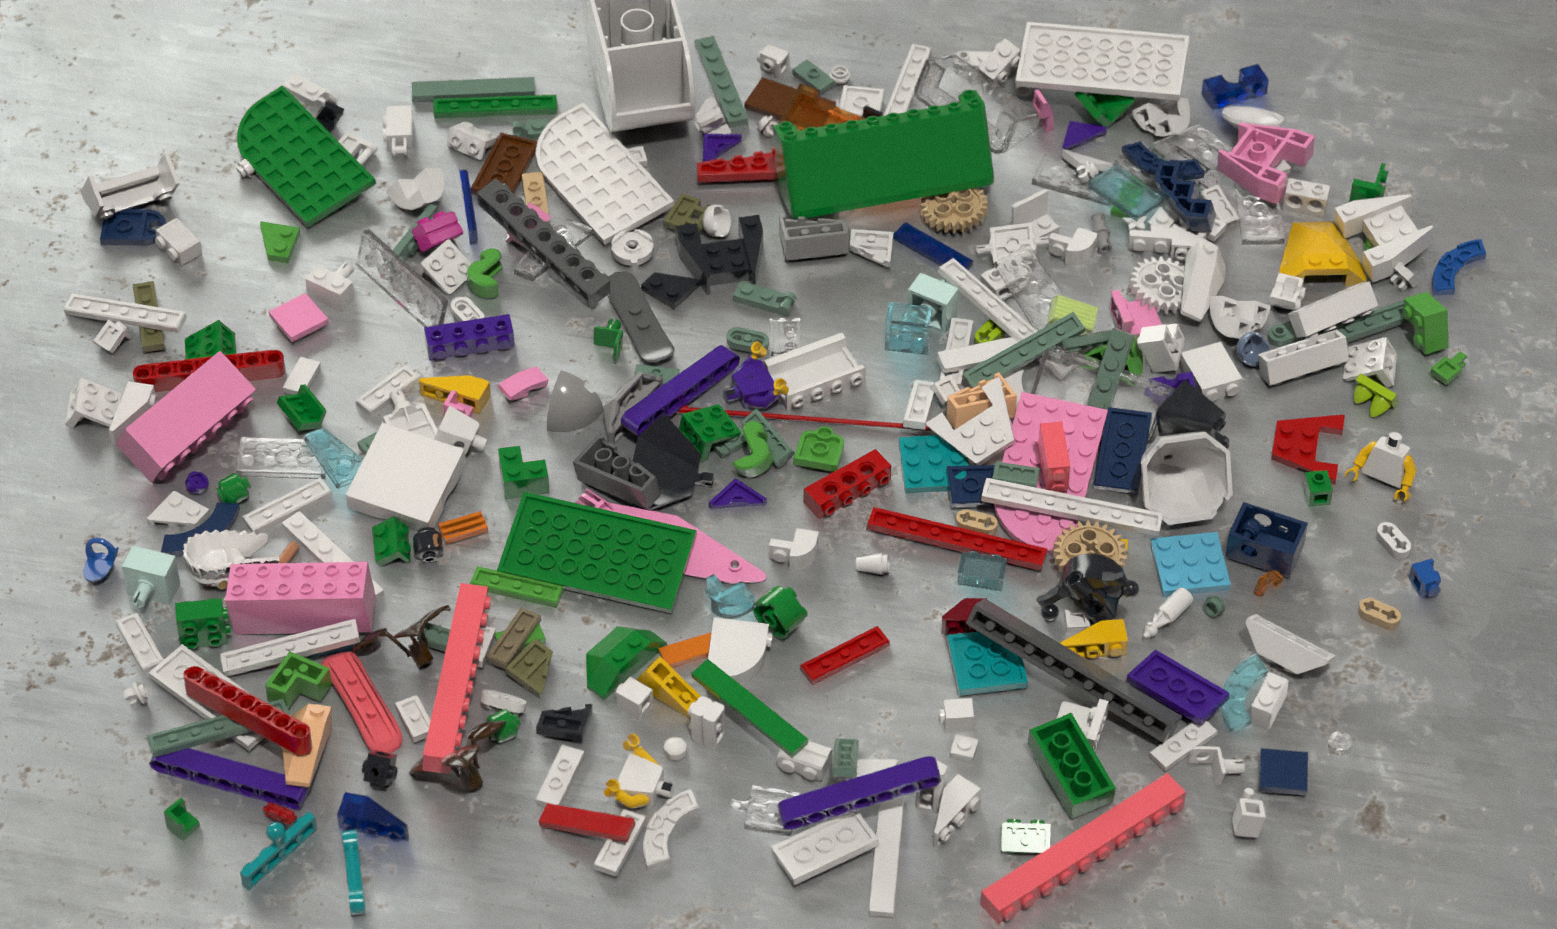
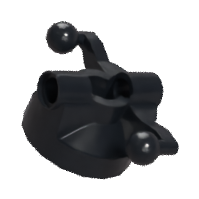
(1093, 585)

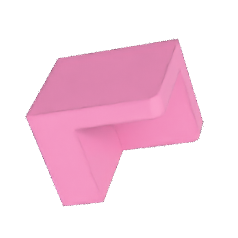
(452, 401)

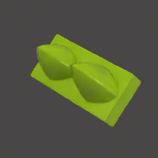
(1382, 399)

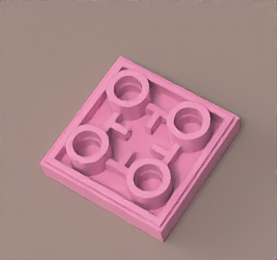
(298, 317)

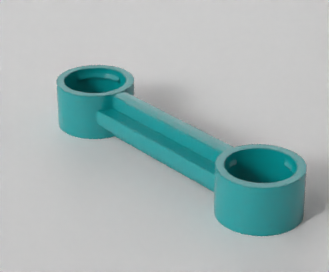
(353, 871)

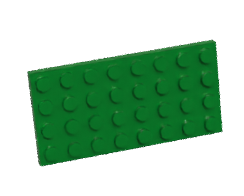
(598, 552)

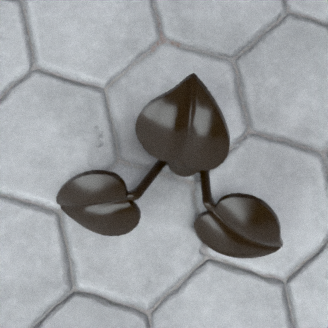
(418, 649)
(462, 758)

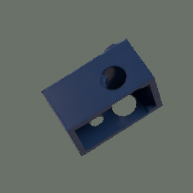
(1273, 547)

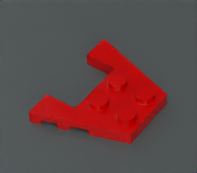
(1297, 442)

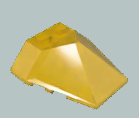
(1320, 250)

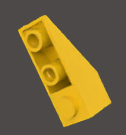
(1100, 640)

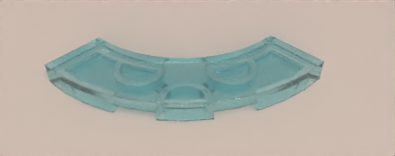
(1238, 685)

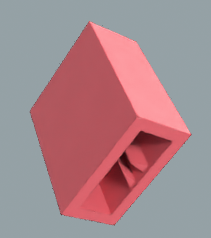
(1054, 456)

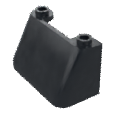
(1190, 412)

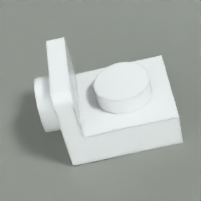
(112, 335)

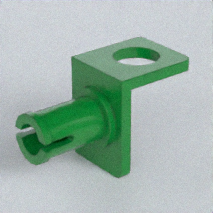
(610, 337)

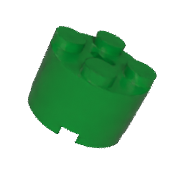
(780, 610)

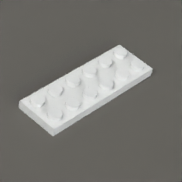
(170, 677)

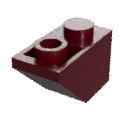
(955, 619)

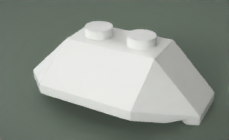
(1285, 647)

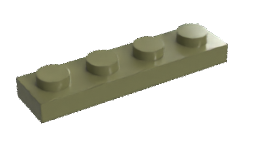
(146, 295)

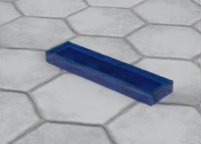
(468, 207)
(929, 246)

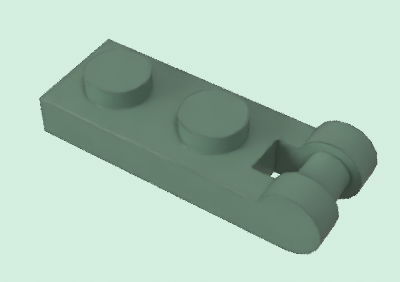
(764, 298)

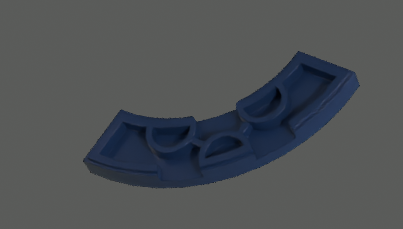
(1149, 162)
(220, 520)

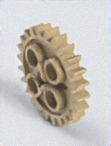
(955, 209)
(1088, 540)

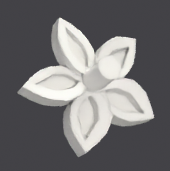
(1139, 224)

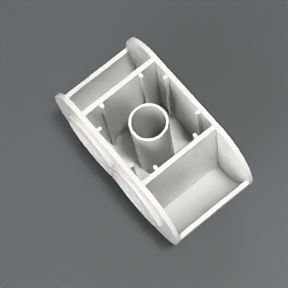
(639, 62)

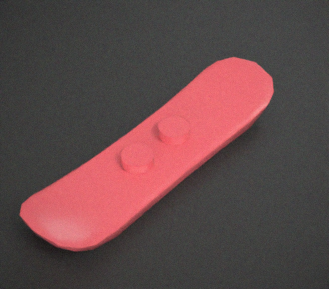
(364, 702)

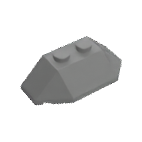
(627, 396)

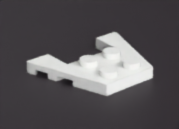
(984, 434)

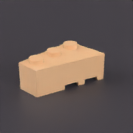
(971, 402)

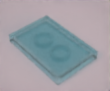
(1125, 192)

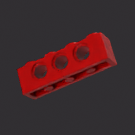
(847, 484)

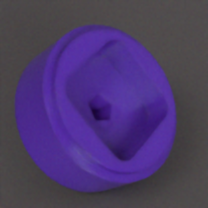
(196, 482)

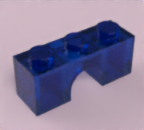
(1221, 93)

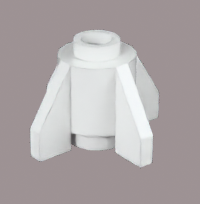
(710, 119)

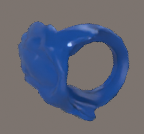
(98, 564)

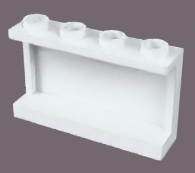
(816, 371)

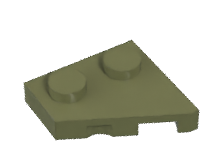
(531, 667)

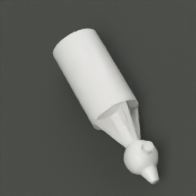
(1169, 611)

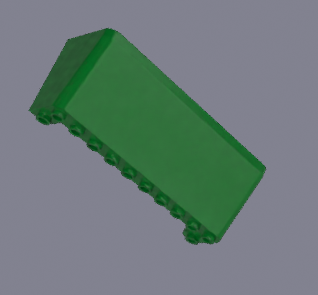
(884, 158)

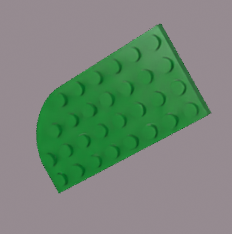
(299, 157)

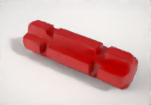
(279, 813)

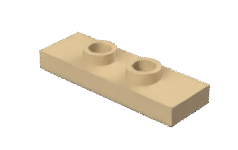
(535, 190)

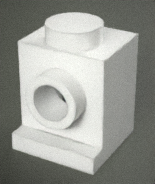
(774, 60)

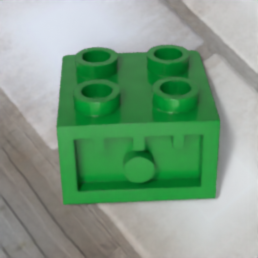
(1105, 107)
(210, 341)
(708, 427)

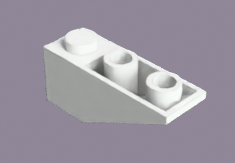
(956, 803)

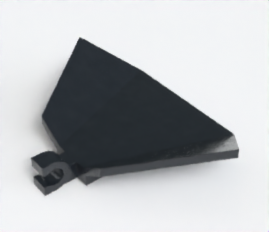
(671, 459)

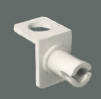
(1219, 764)

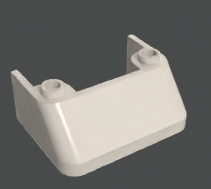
(131, 189)

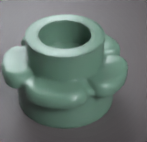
(1214, 606)

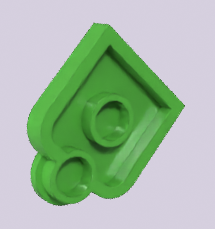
(819, 449)

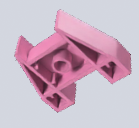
(1257, 155)

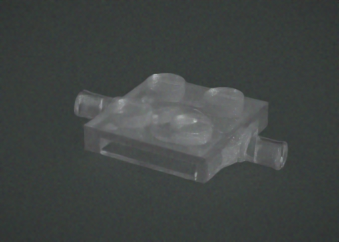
(763, 811)

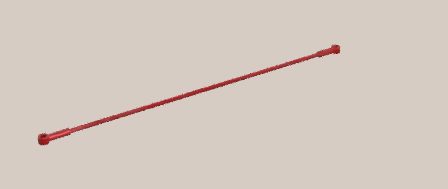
(685, 409)

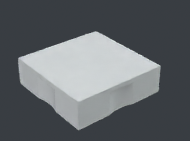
(405, 477)

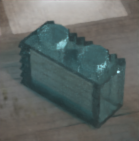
(982, 571)

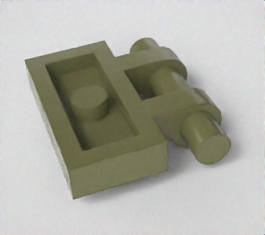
(683, 212)

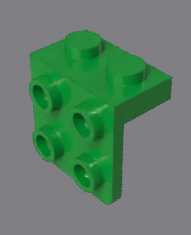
(1367, 190)

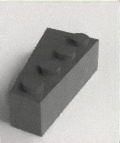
(616, 473)

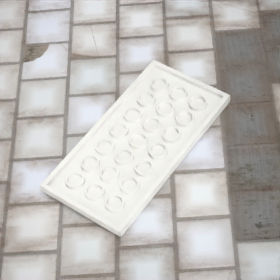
(1103, 61)

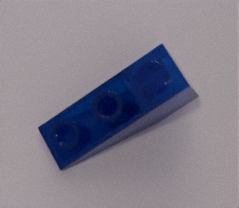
(369, 817)

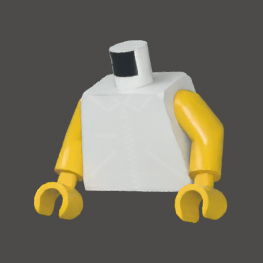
(1387, 462)
(640, 778)

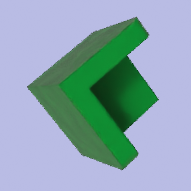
(180, 821)

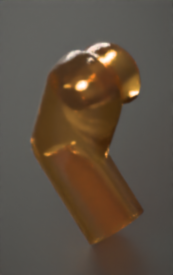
(1271, 577)

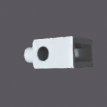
(459, 431)

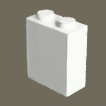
(1212, 371)

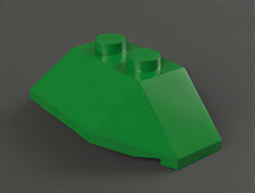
(619, 657)

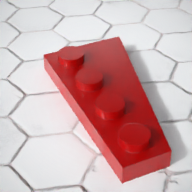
(750, 168)

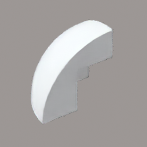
(1165, 118)
(418, 192)
(1237, 317)

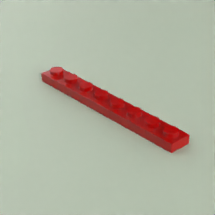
(956, 538)

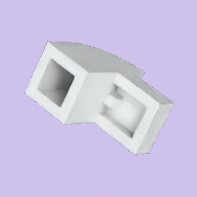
(1076, 249)
(797, 553)

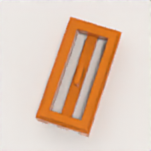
(462, 524)

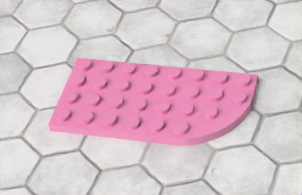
(1083, 433)

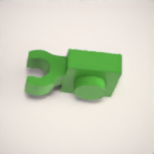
(1447, 370)

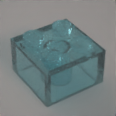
(908, 328)

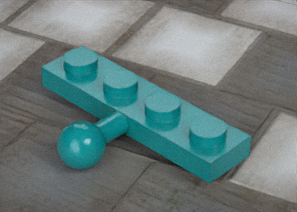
(283, 845)

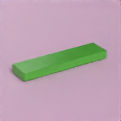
(518, 587)

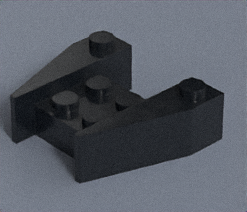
(722, 260)

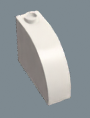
(739, 647)

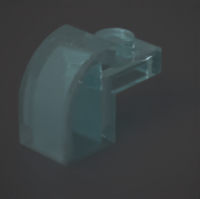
(729, 602)

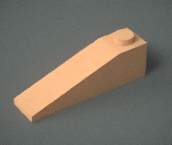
(301, 768)

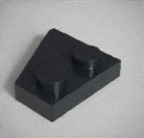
(670, 288)

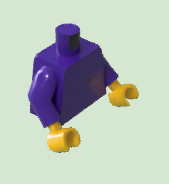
(753, 382)

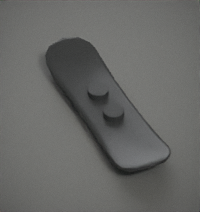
(638, 318)

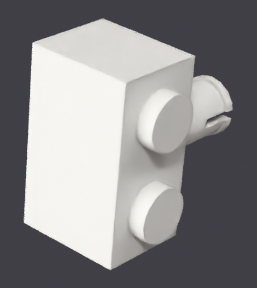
(331, 287)

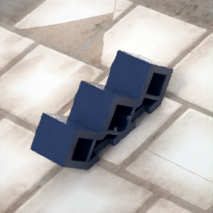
(1184, 197)

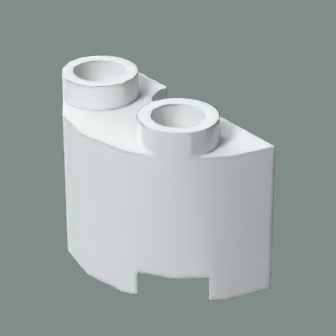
(1287, 292)

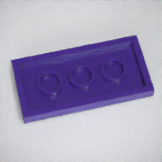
(1178, 687)

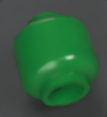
(233, 488)
(506, 731)

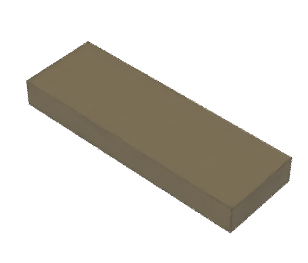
(513, 638)

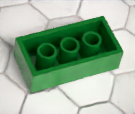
(1071, 765)

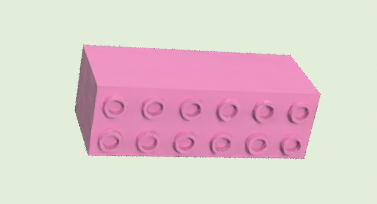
(186, 417)
(299, 596)

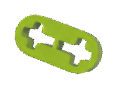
(987, 331)

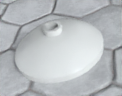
(1251, 115)

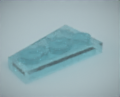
(334, 456)

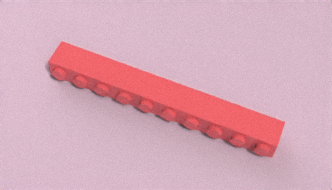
(456, 676)
(1082, 849)

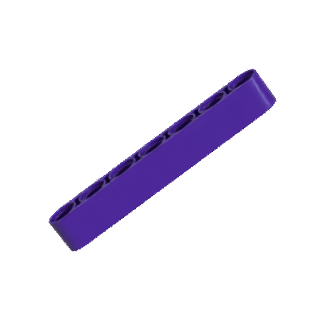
(681, 389)
(230, 777)
(859, 792)

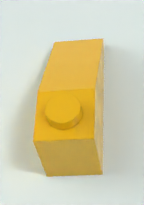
(469, 389)
(668, 686)

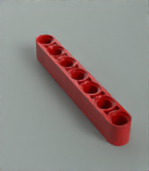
(252, 365)
(248, 710)

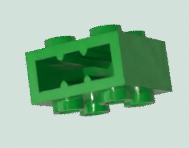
(202, 623)

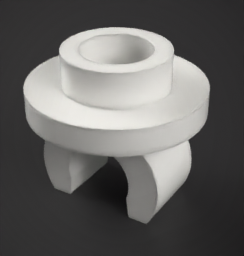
(766, 124)
(1087, 171)
(136, 694)

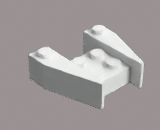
(1388, 230)

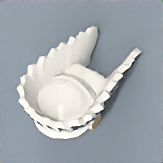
(213, 553)

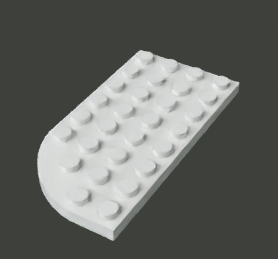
(598, 175)

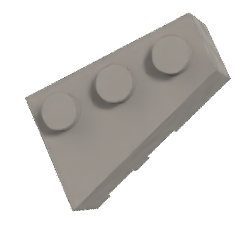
(813, 238)

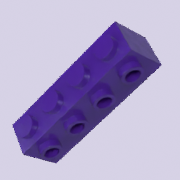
(473, 337)

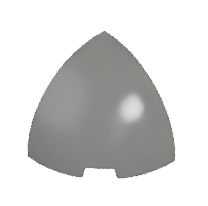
(572, 405)

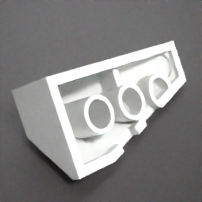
(1202, 278)

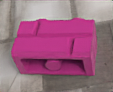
(437, 230)

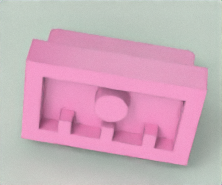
(1132, 315)

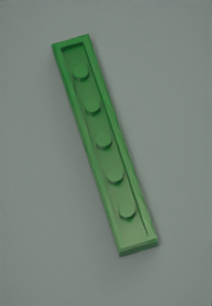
(495, 106)
(750, 708)

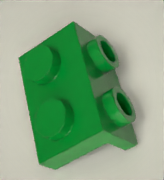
(303, 409)
(391, 541)

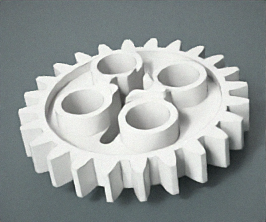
(1158, 284)

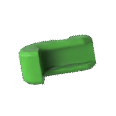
(481, 273)
(761, 454)

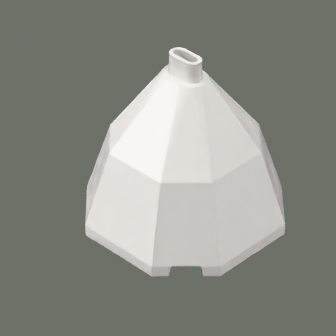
(1186, 477)

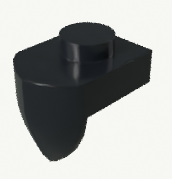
(329, 115)

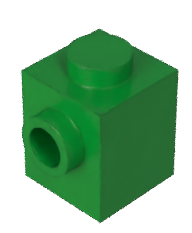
(1317, 488)

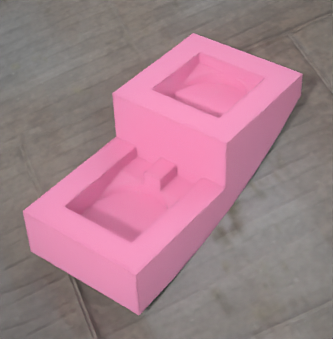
(1043, 110)
(520, 383)

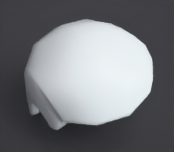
(716, 221)

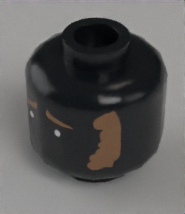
(428, 544)

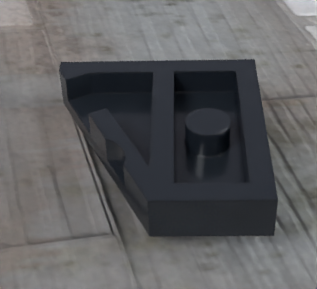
(564, 722)

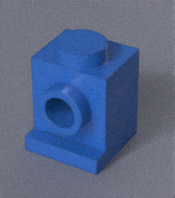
(1425, 578)

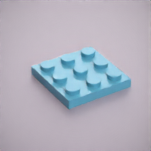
(1190, 563)

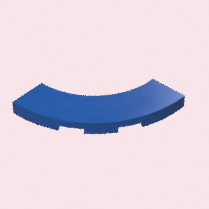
(1452, 263)

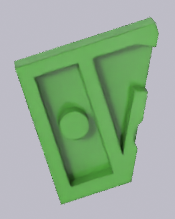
(279, 240)

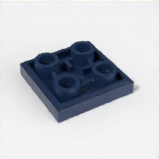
(1283, 771)

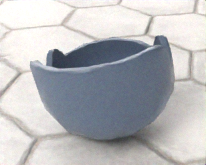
(1250, 346)

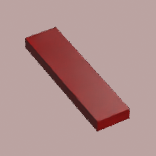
(844, 655)
(587, 822)

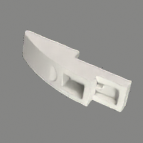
(1163, 240)

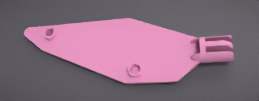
(707, 555)

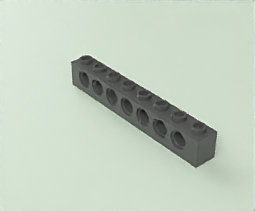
(504, 205)

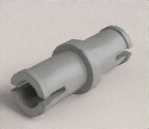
(1103, 232)

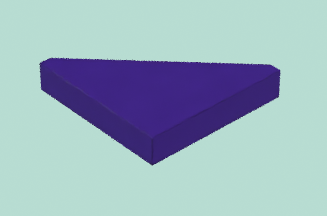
(1081, 133)
(717, 144)
(737, 495)

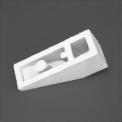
(134, 402)

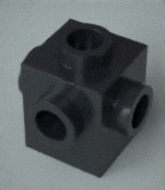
(379, 768)

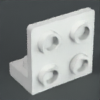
(1035, 210)
(446, 267)
(1372, 358)
(91, 402)
(1089, 720)

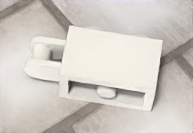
(399, 129)

